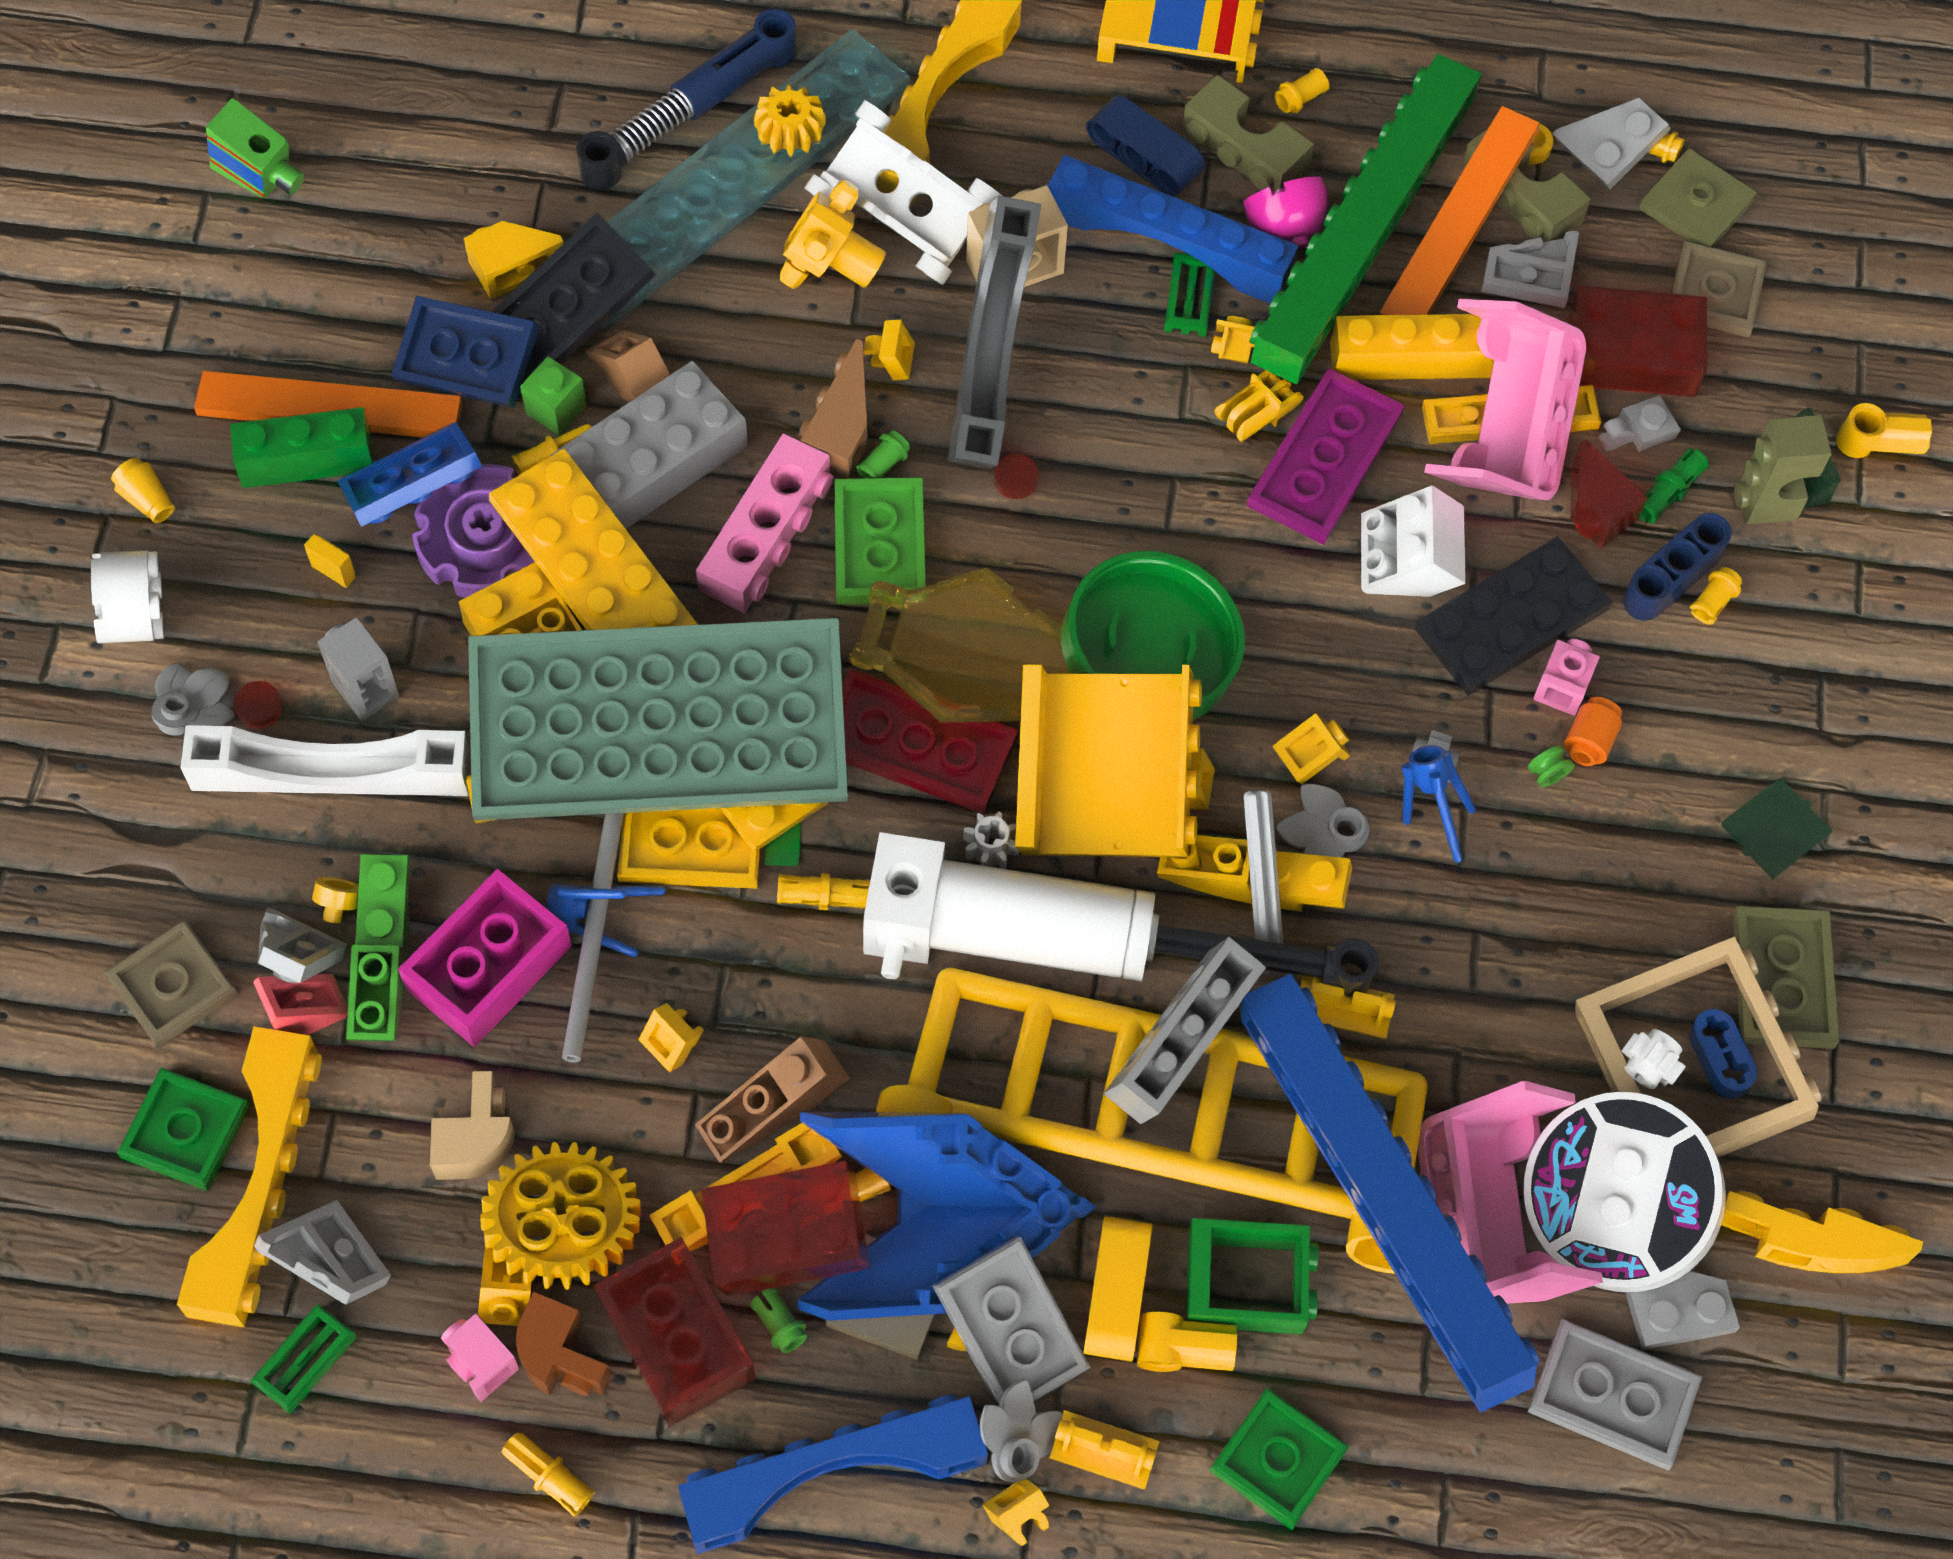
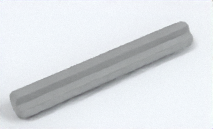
(1263, 867)

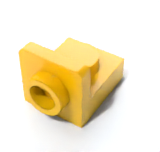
(1312, 747)
(501, 1295)

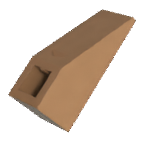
(841, 417)
(772, 1097)

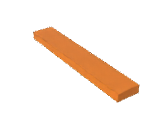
(1462, 215)
(269, 397)

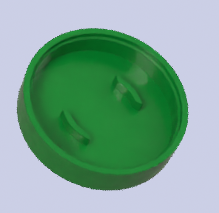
(1151, 618)

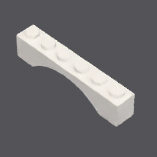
(251, 762)

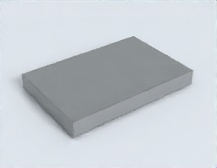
(1011, 1322)
(1615, 1394)

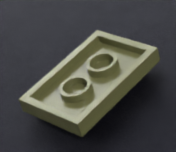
(1796, 967)

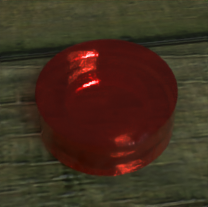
(1016, 476)
(257, 704)

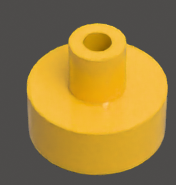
(335, 896)

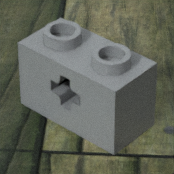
(358, 668)

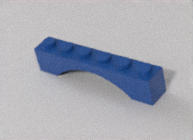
(1241, 254)
(933, 1441)

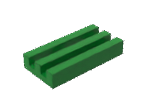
(1186, 323)
(319, 1368)

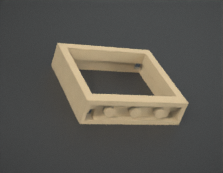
(1764, 1010)

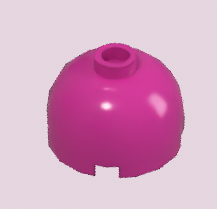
(1290, 212)

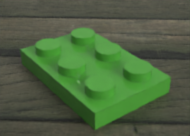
(878, 535)

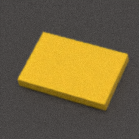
(685, 849)

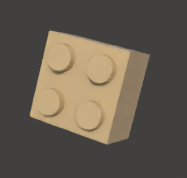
(1050, 241)

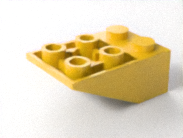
(517, 606)

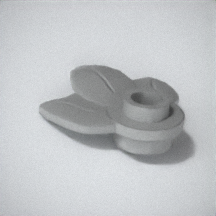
(194, 698)
(1318, 824)
(1018, 1431)

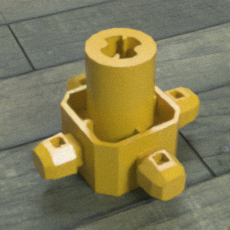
(826, 239)

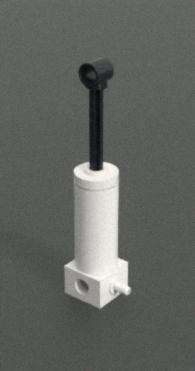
(1050, 921)

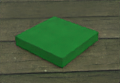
(183, 1129)
(1279, 1458)

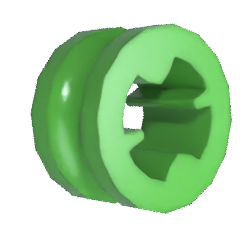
(1551, 766)

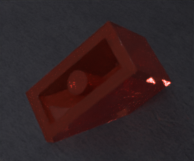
(1601, 497)

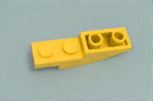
(1222, 869)
(1832, 1244)

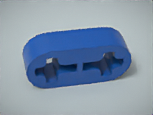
(1713, 1058)

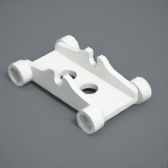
(871, 153)

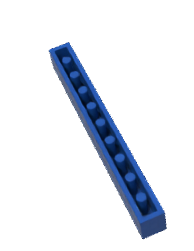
(1389, 1194)

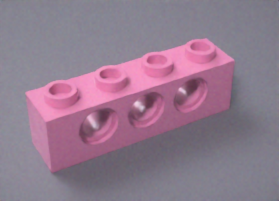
(787, 466)

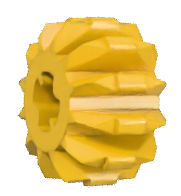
(789, 120)

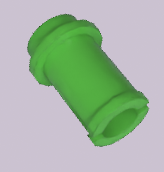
(889, 451)
(780, 1322)

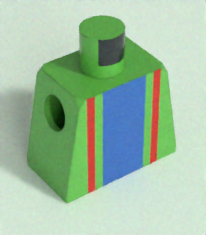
(250, 152)

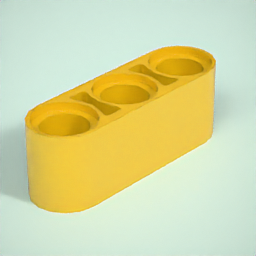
(1118, 1289)

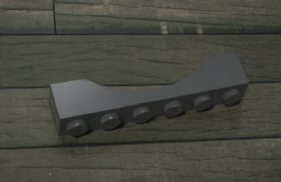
(995, 309)

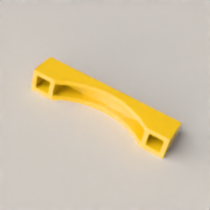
(976, 35)
(225, 1271)

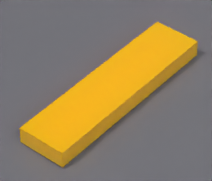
(1462, 417)

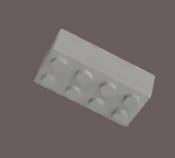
(659, 443)

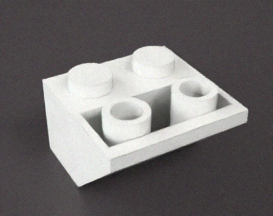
(1413, 545)

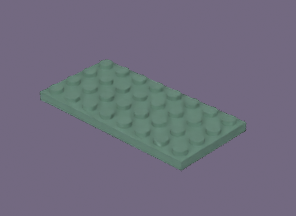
(656, 719)

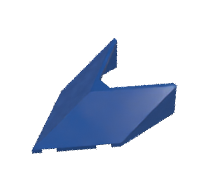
(955, 1203)

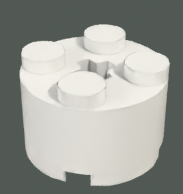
(127, 596)

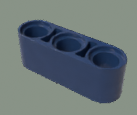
(1145, 145)
(1685, 550)

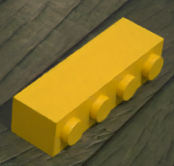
(1408, 347)

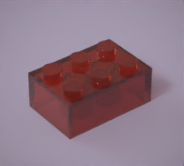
(1642, 340)
(785, 1228)
(675, 1332)

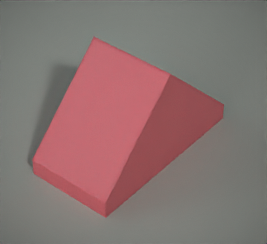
(303, 1005)

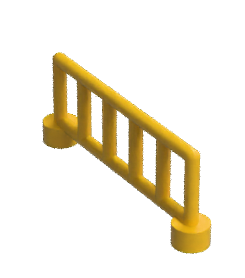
(1107, 1141)

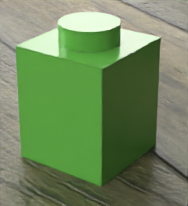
(553, 396)

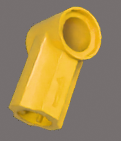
(1883, 432)
(1171, 1343)

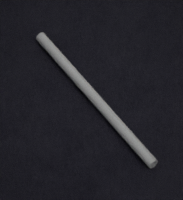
(592, 940)

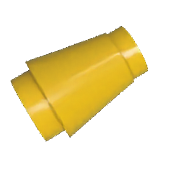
(143, 489)

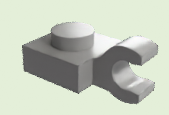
(1643, 423)

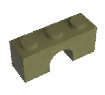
(1266, 159)
(1541, 208)
(1773, 477)

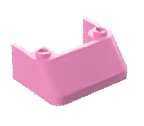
(1526, 403)
(1471, 1166)

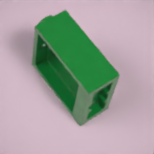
(1212, 1232)

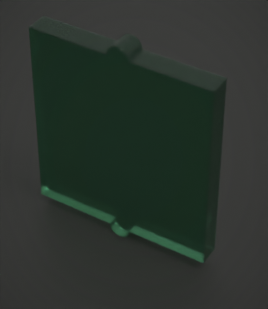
(1776, 828)

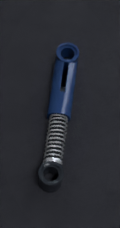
(765, 46)

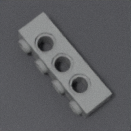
(1184, 1030)

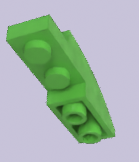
(379, 948)

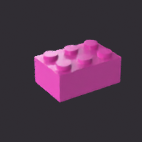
(485, 957)

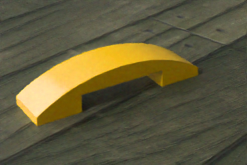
(794, 1151)

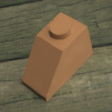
(629, 363)

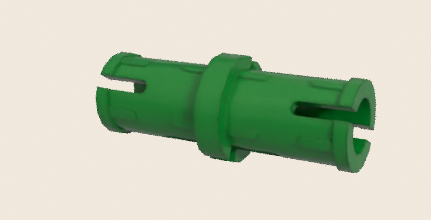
(1673, 484)

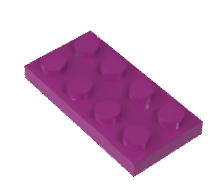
(1325, 456)

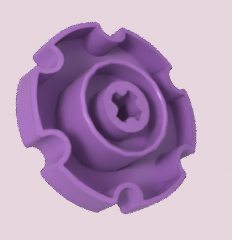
(454, 539)

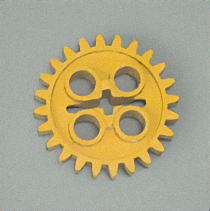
(560, 1215)

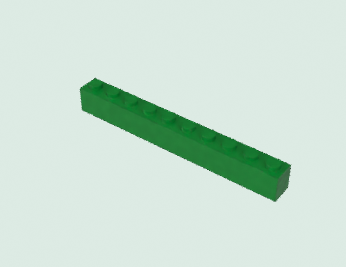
(1364, 219)

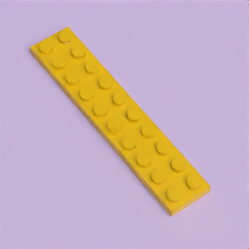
(608, 583)

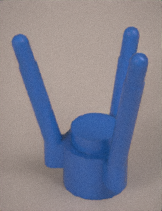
(1430, 770)
(572, 902)

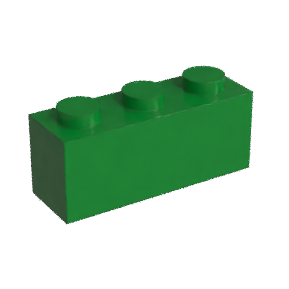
(301, 447)

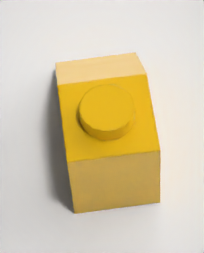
(508, 254)

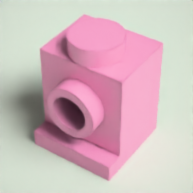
(1567, 676)
(478, 1355)

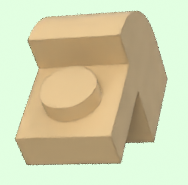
(477, 1143)

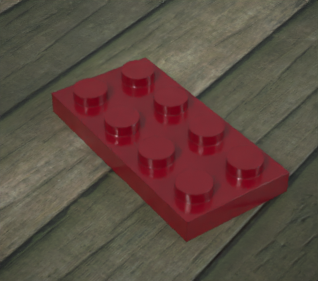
(907, 744)

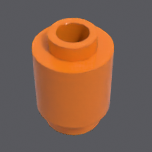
(1593, 731)

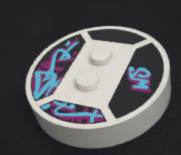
(1625, 1190)

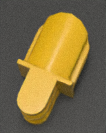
(1258, 405)

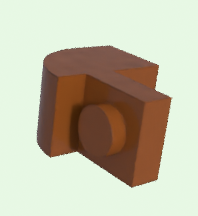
(545, 1351)

